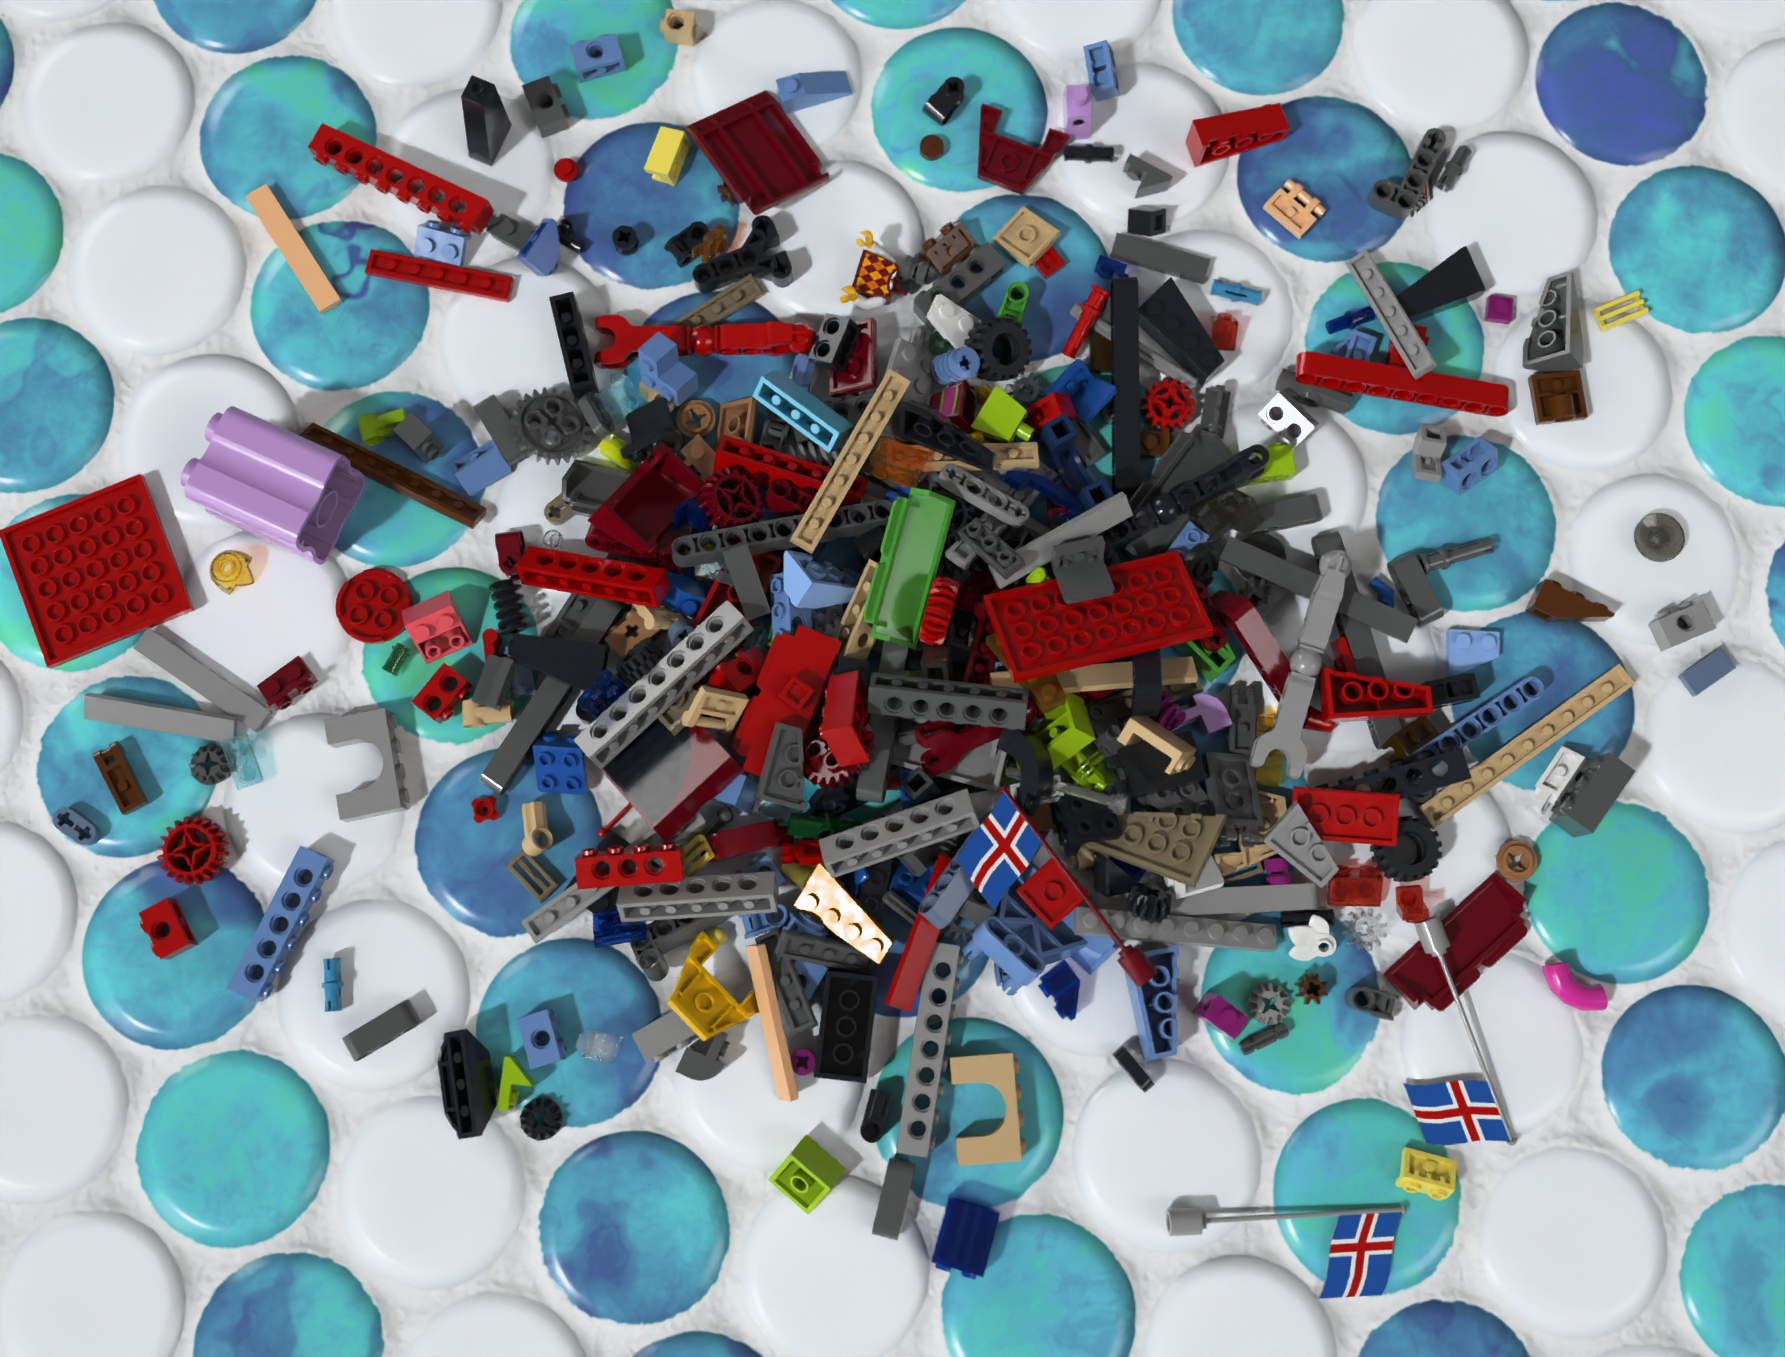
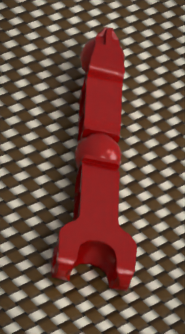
(728, 339)

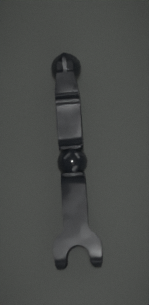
(1167, 508)

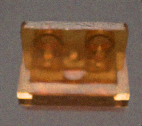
(897, 462)

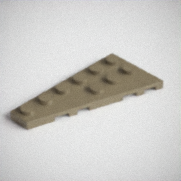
(1164, 843)

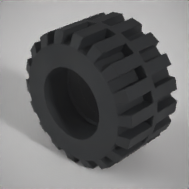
(1014, 348)
(1426, 852)

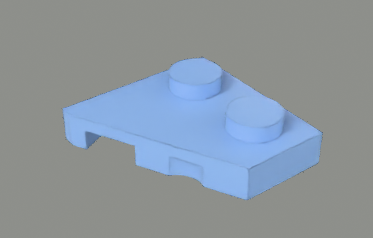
(1469, 649)

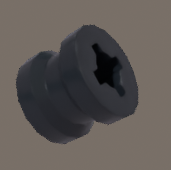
(626, 246)

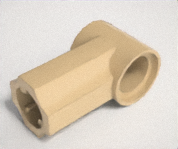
(478, 716)
(535, 826)

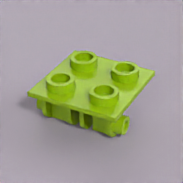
(1088, 769)

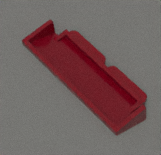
(1478, 934)

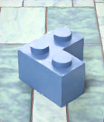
(664, 371)

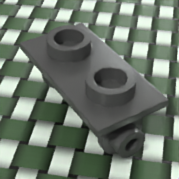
(1215, 410)

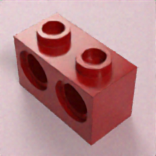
(1048, 409)
(437, 689)

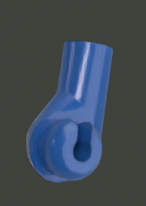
(1384, 593)

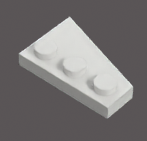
(951, 321)

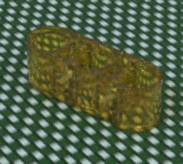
(1271, 771)

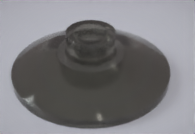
(1668, 532)

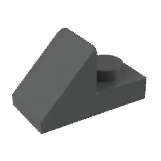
(1152, 179)

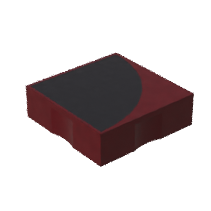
(671, 775)

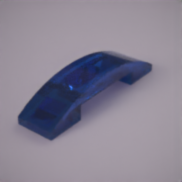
(1020, 480)

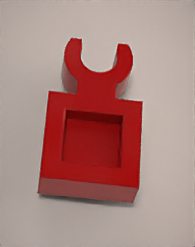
(806, 853)

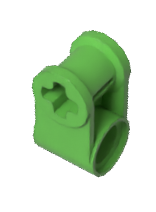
(1014, 308)

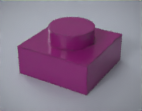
(1498, 309)

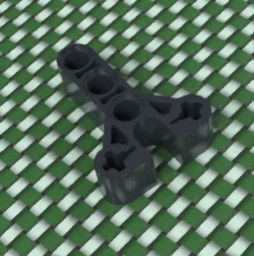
(763, 267)

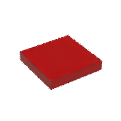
(1050, 893)

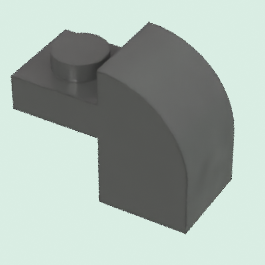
(704, 1066)

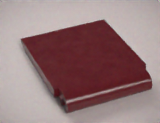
(758, 152)

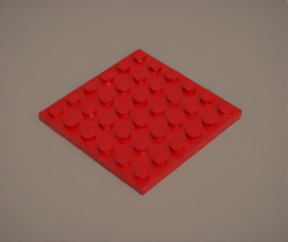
(95, 571)

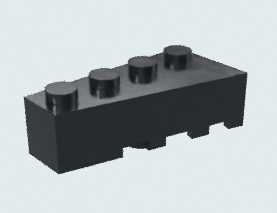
(1179, 332)

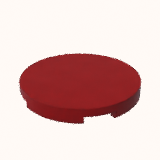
(373, 605)

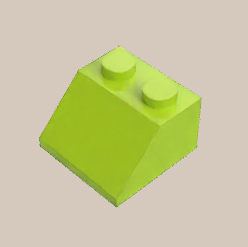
(807, 1174)

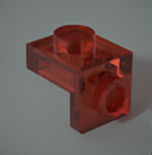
(1224, 331)
(1410, 903)

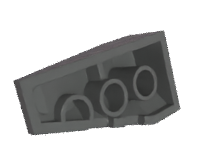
(1556, 332)

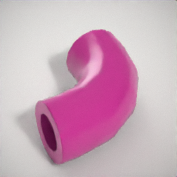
(1571, 991)

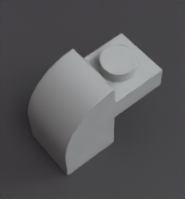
(1427, 452)

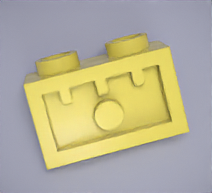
(1427, 1174)

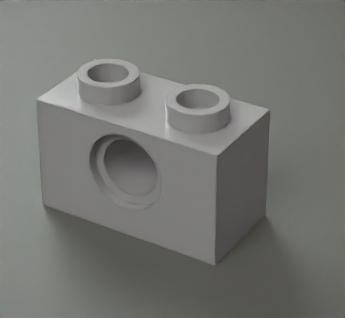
(1695, 619)

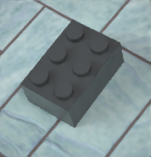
(1591, 795)

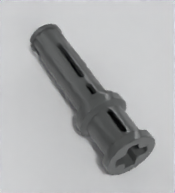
(1445, 557)

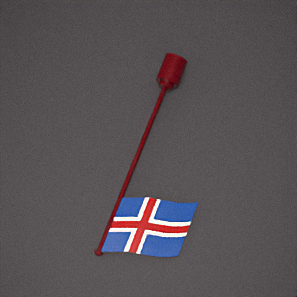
(1003, 850)

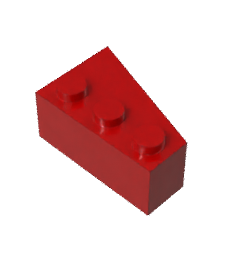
(844, 718)

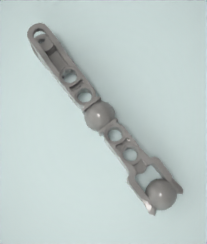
(1305, 666)

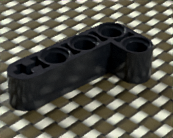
(1146, 683)

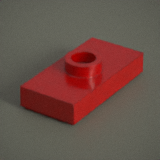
(1343, 658)

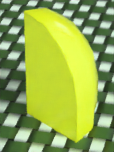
(611, 450)

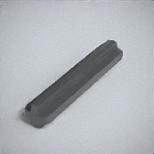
(903, 908)

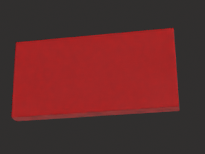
(1350, 814)

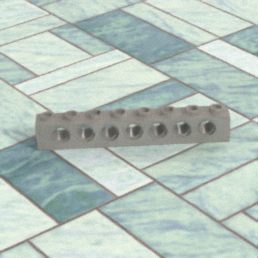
(663, 684)
(907, 1141)

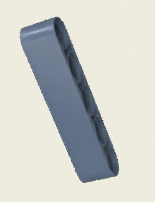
(948, 892)

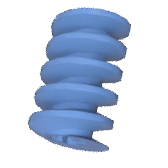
(955, 365)

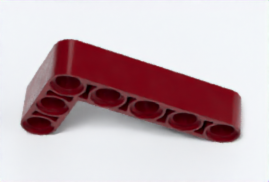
(1255, 638)

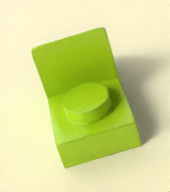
(512, 1075)

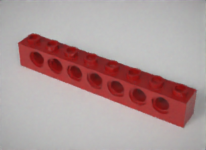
(329, 141)

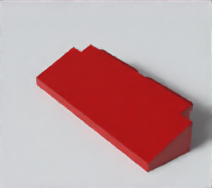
(808, 658)

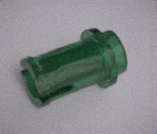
(396, 658)

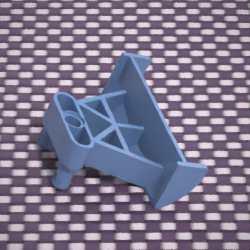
(1039, 946)

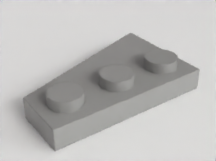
(1301, 846)

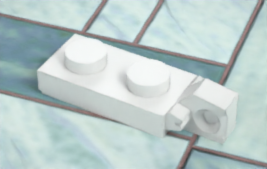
(1557, 778)

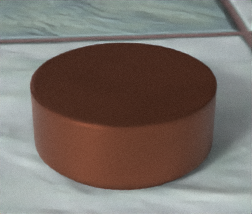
(931, 147)

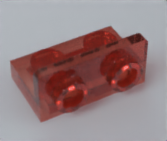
(1355, 887)

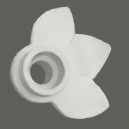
(1309, 937)

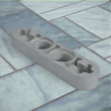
(982, 498)

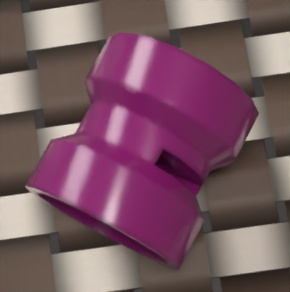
(1275, 866)

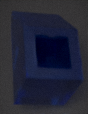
(1063, 987)

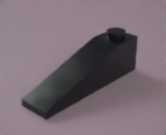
(936, 432)

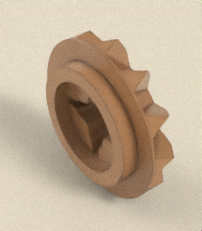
(700, 409)
(1527, 861)

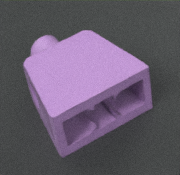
(1077, 105)

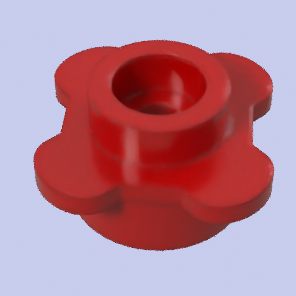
(479, 804)

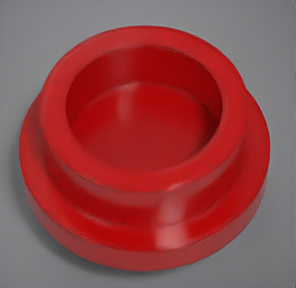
(566, 170)

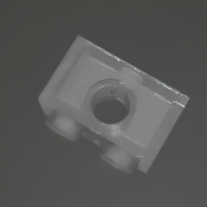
(599, 1045)

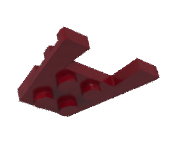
(1011, 162)

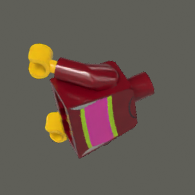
(959, 404)

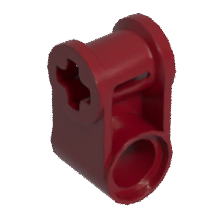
(787, 498)
(510, 550)

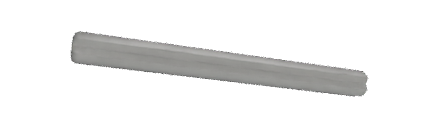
(1145, 353)

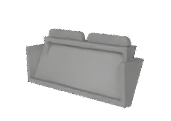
(978, 767)

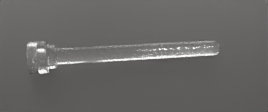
(1115, 802)

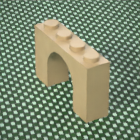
(1005, 1141)

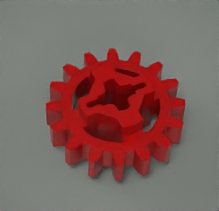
(1158, 403)

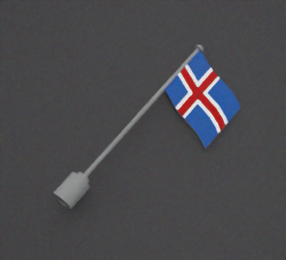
(1457, 1108)
(1357, 1250)

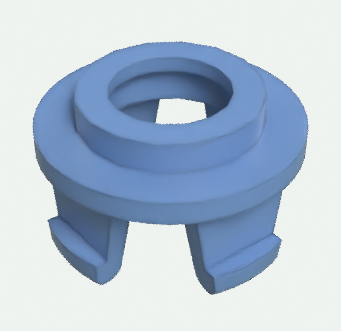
(805, 924)

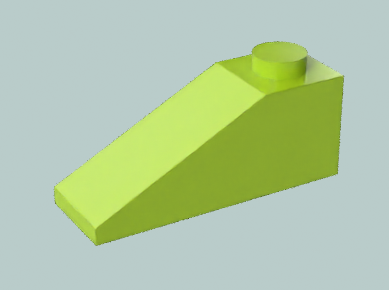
(1280, 464)

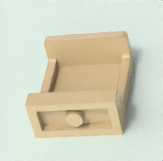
(1161, 738)

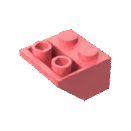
(436, 627)

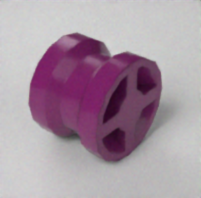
(806, 1060)

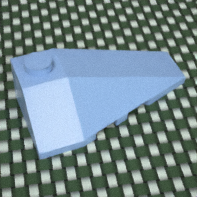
(816, 584)

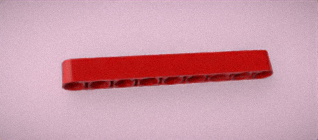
(1400, 385)

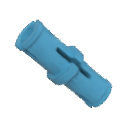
(1236, 292)
(332, 984)

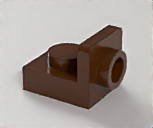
(1154, 443)

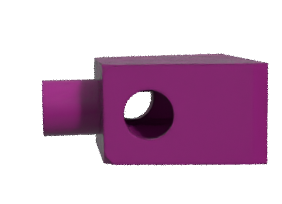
(1220, 1015)

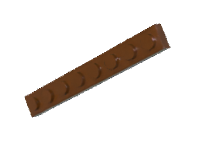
(399, 478)

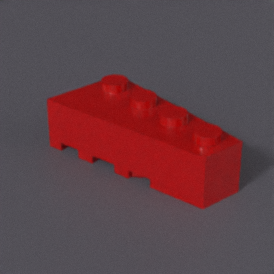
(1235, 133)
(1363, 698)

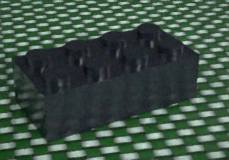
(846, 1027)

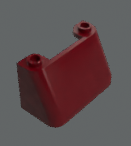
(646, 500)

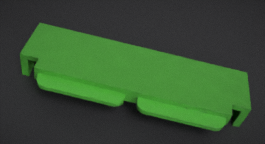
(907, 566)

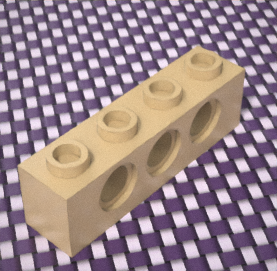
(852, 629)

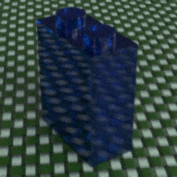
(965, 1237)

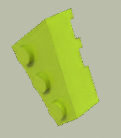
(1065, 729)

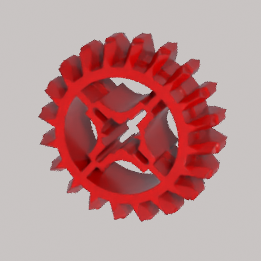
(938, 611)
(187, 831)

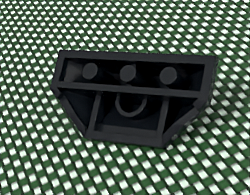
(466, 1083)

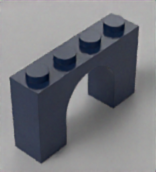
(1058, 443)

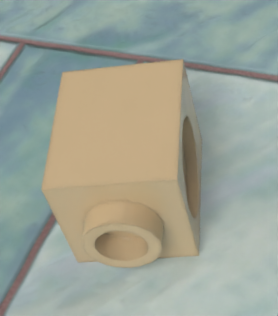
(681, 36)

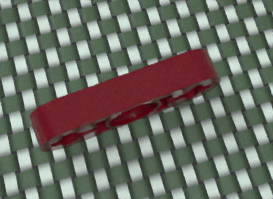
(1214, 619)

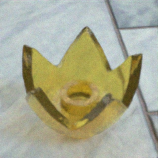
(238, 574)

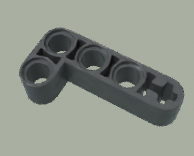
(1415, 173)
(660, 943)

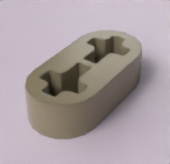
(558, 504)

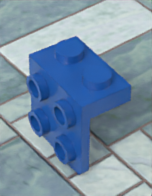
(1085, 391)
(559, 764)
(910, 887)

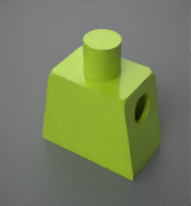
(1002, 418)

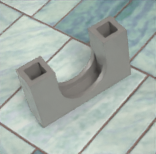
(387, 793)

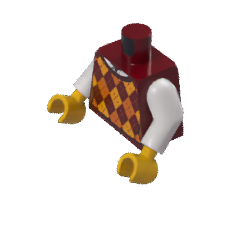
(875, 277)

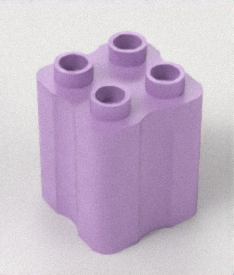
(273, 484)

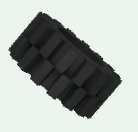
(639, 660)

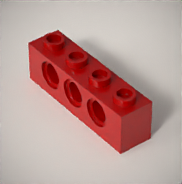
(590, 876)

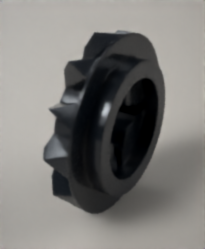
(553, 1118)

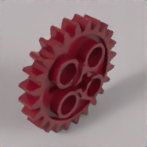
(824, 768)

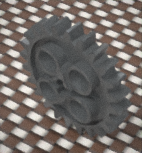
(550, 426)

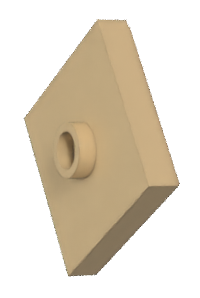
(1026, 237)

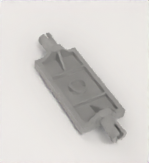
(913, 364)

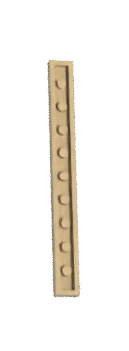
(1526, 745)

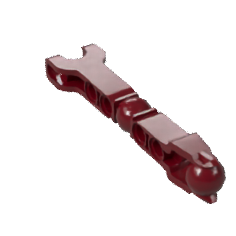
(952, 740)

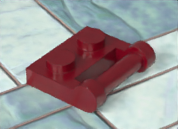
(972, 592)

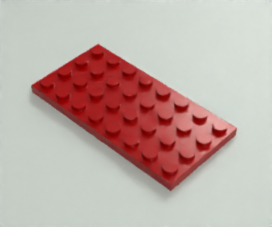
(1149, 610)

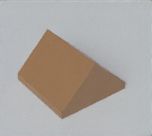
(738, 420)

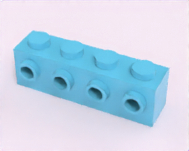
(803, 411)

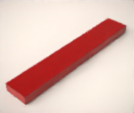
(439, 275)
(916, 953)

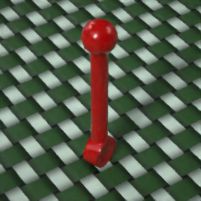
(602, 831)

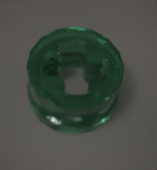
(937, 350)

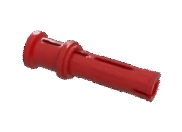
(1091, 310)

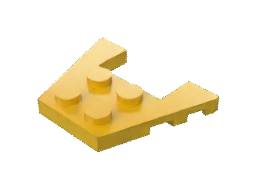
(702, 1000)

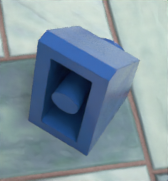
(542, 249)
(684, 595)

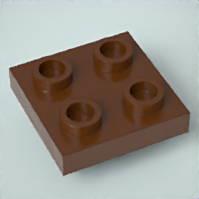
(1557, 397)

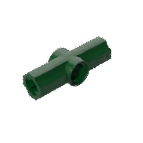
(817, 826)

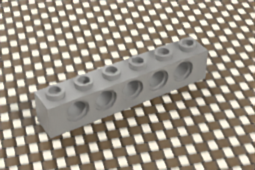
(899, 833)
(700, 897)

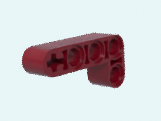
(660, 555)

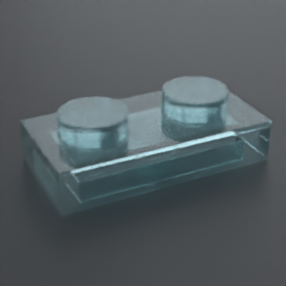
(242, 761)

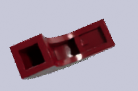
(746, 840)

